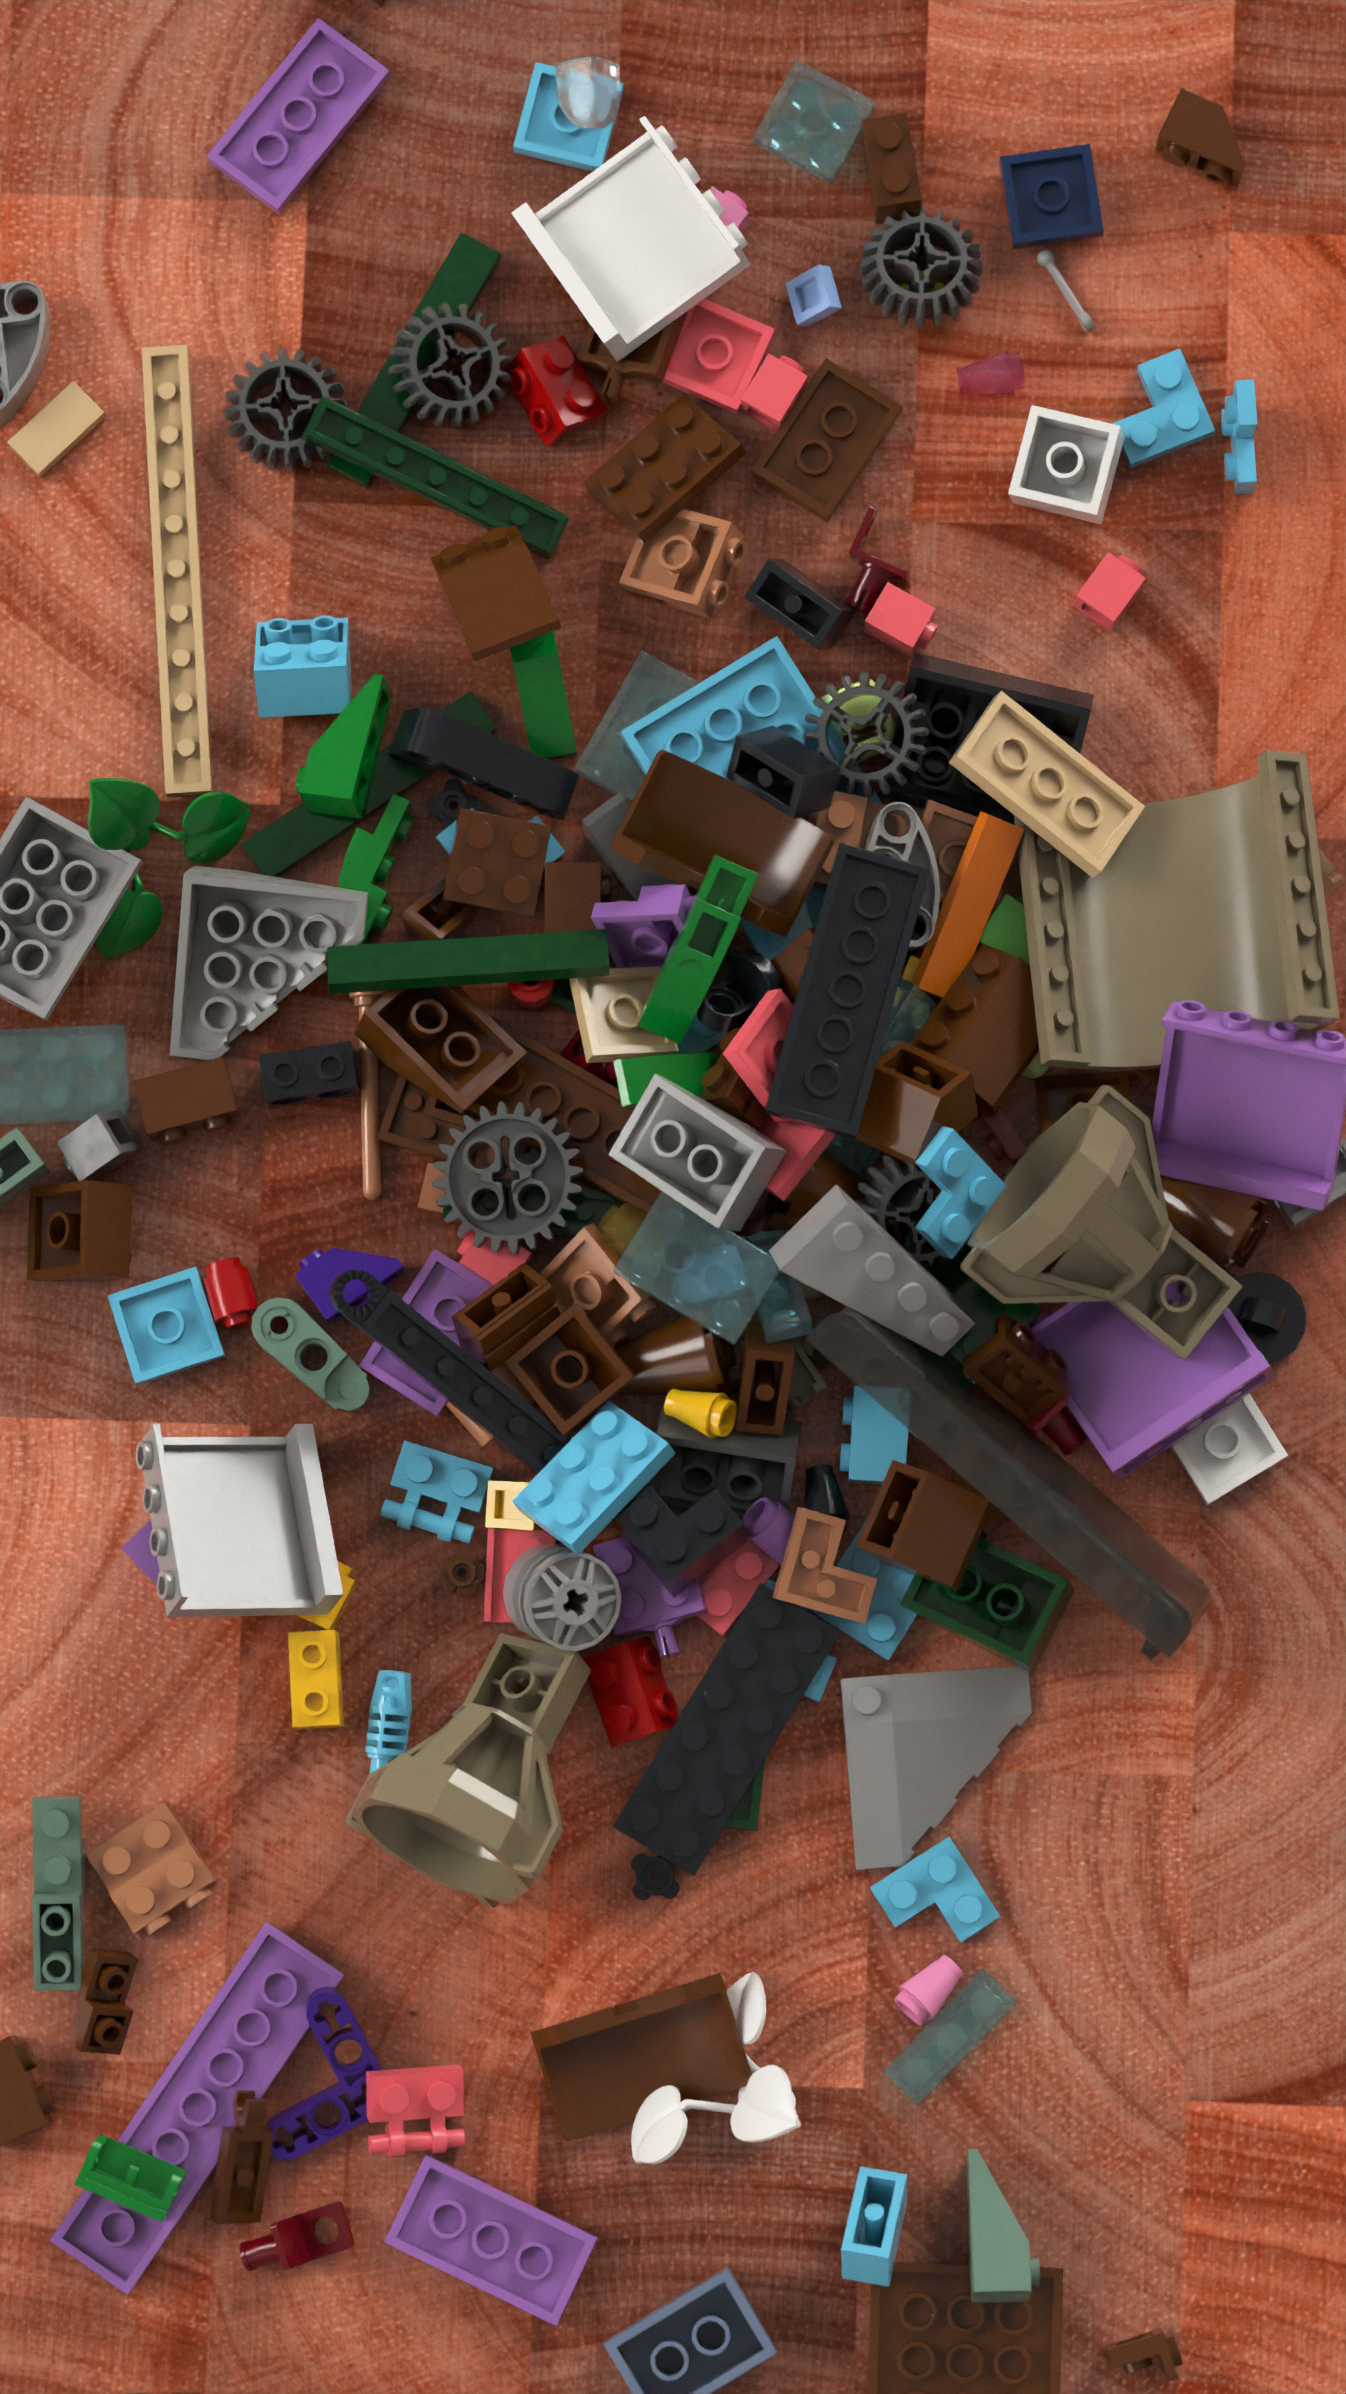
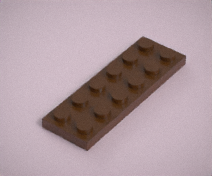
(583, 1106)

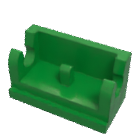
(131, 2177)

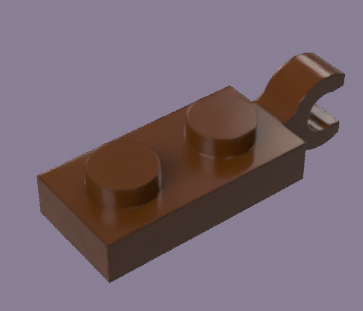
(242, 2163)

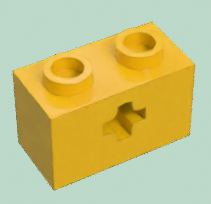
(315, 1679)

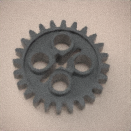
(550, 1172)

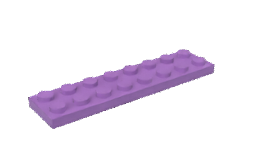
(233, 2048)

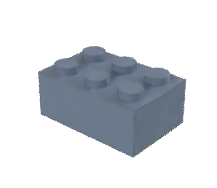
(692, 2341)

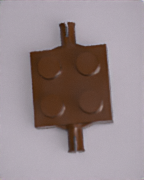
(646, 361)

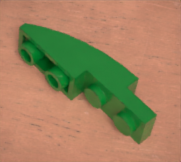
(371, 861)
(698, 949)

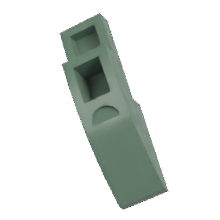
(58, 1892)

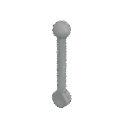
(1046, 259)

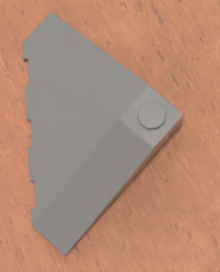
(248, 947)
(917, 1745)

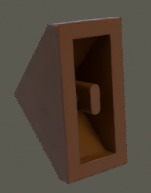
(438, 918)

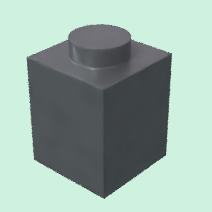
(99, 1145)

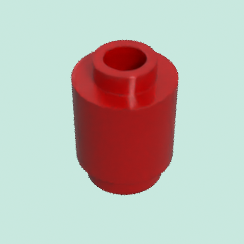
(533, 996)
(230, 1293)

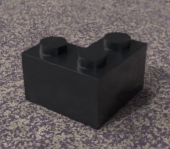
(684, 1546)

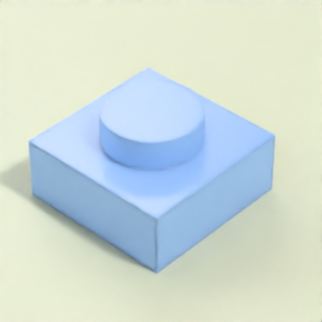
(813, 295)

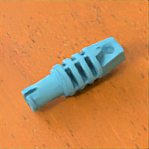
(389, 1718)

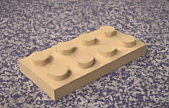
(1047, 784)

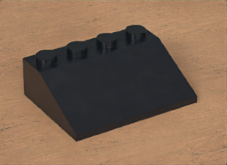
(953, 703)

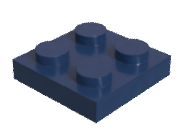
(1051, 196)

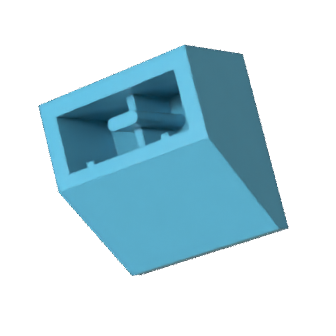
(302, 667)

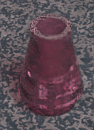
(993, 375)

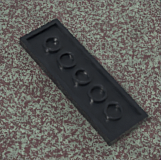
(847, 991)
(726, 1730)

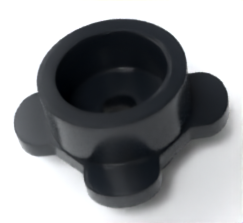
(452, 792)
(645, 1885)

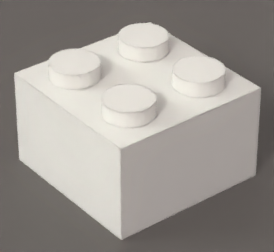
(1066, 464)

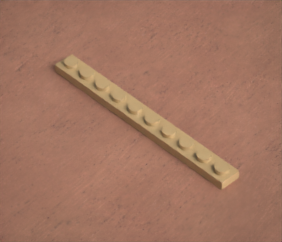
(177, 571)

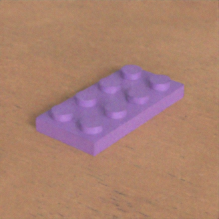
(298, 116)
(491, 2239)

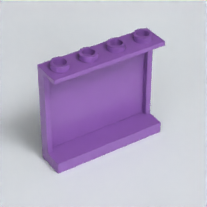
(1250, 1104)
(1137, 1394)

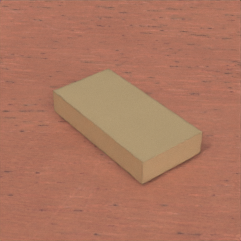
(56, 429)

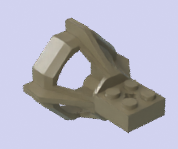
(1114, 1229)
(479, 1792)

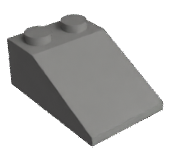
(697, 1154)

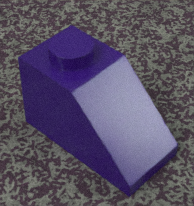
(321, 1269)

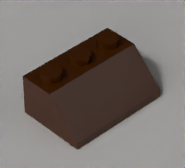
(986, 1024)

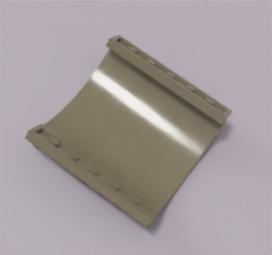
(1196, 904)

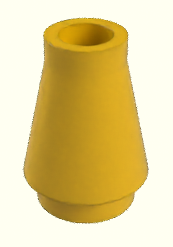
(703, 1411)

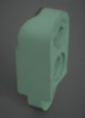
(338, 1383)

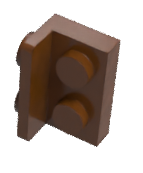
(1018, 1370)

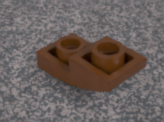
(101, 2008)

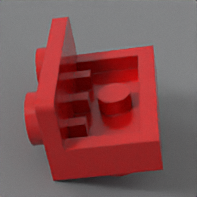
(554, 389)
(631, 1691)

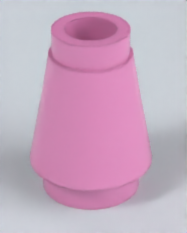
(927, 1991)

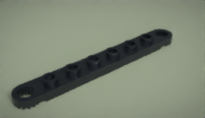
(450, 1371)

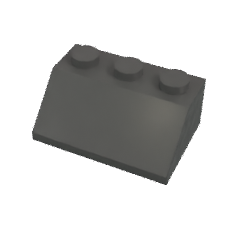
(736, 1466)

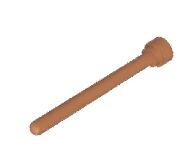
(369, 1104)

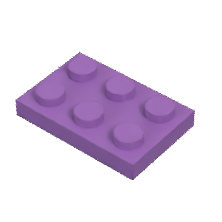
(436, 1294)

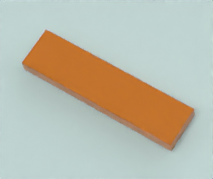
(968, 903)

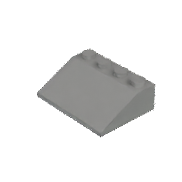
(52, 903)

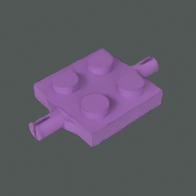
(644, 1600)

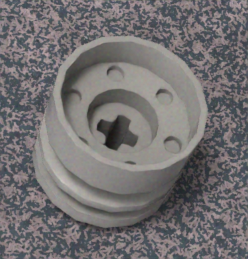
(539, 1588)

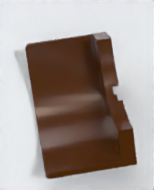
(693, 813)
(609, 2064)

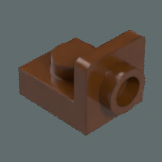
(1136, 2353)

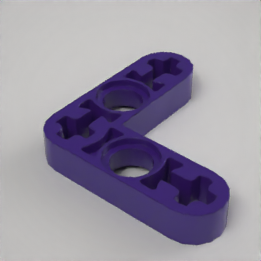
(350, 2079)

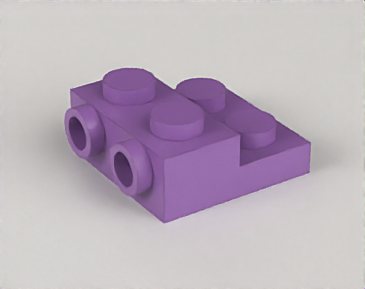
(644, 929)

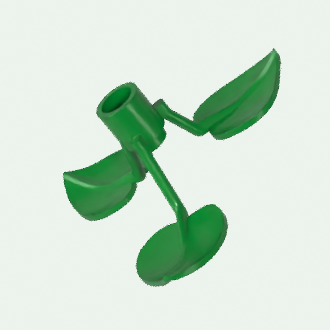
(122, 818)

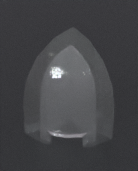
(588, 91)

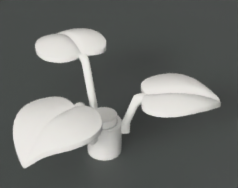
(763, 2107)

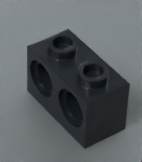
(310, 1075)

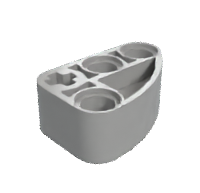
(22, 344)
(911, 848)

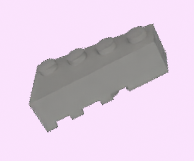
(865, 1268)

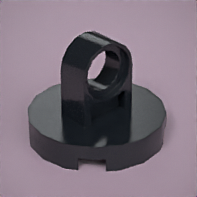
(737, 990)
(1269, 1314)

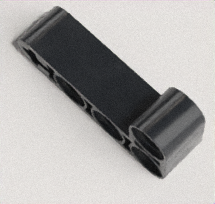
(477, 757)

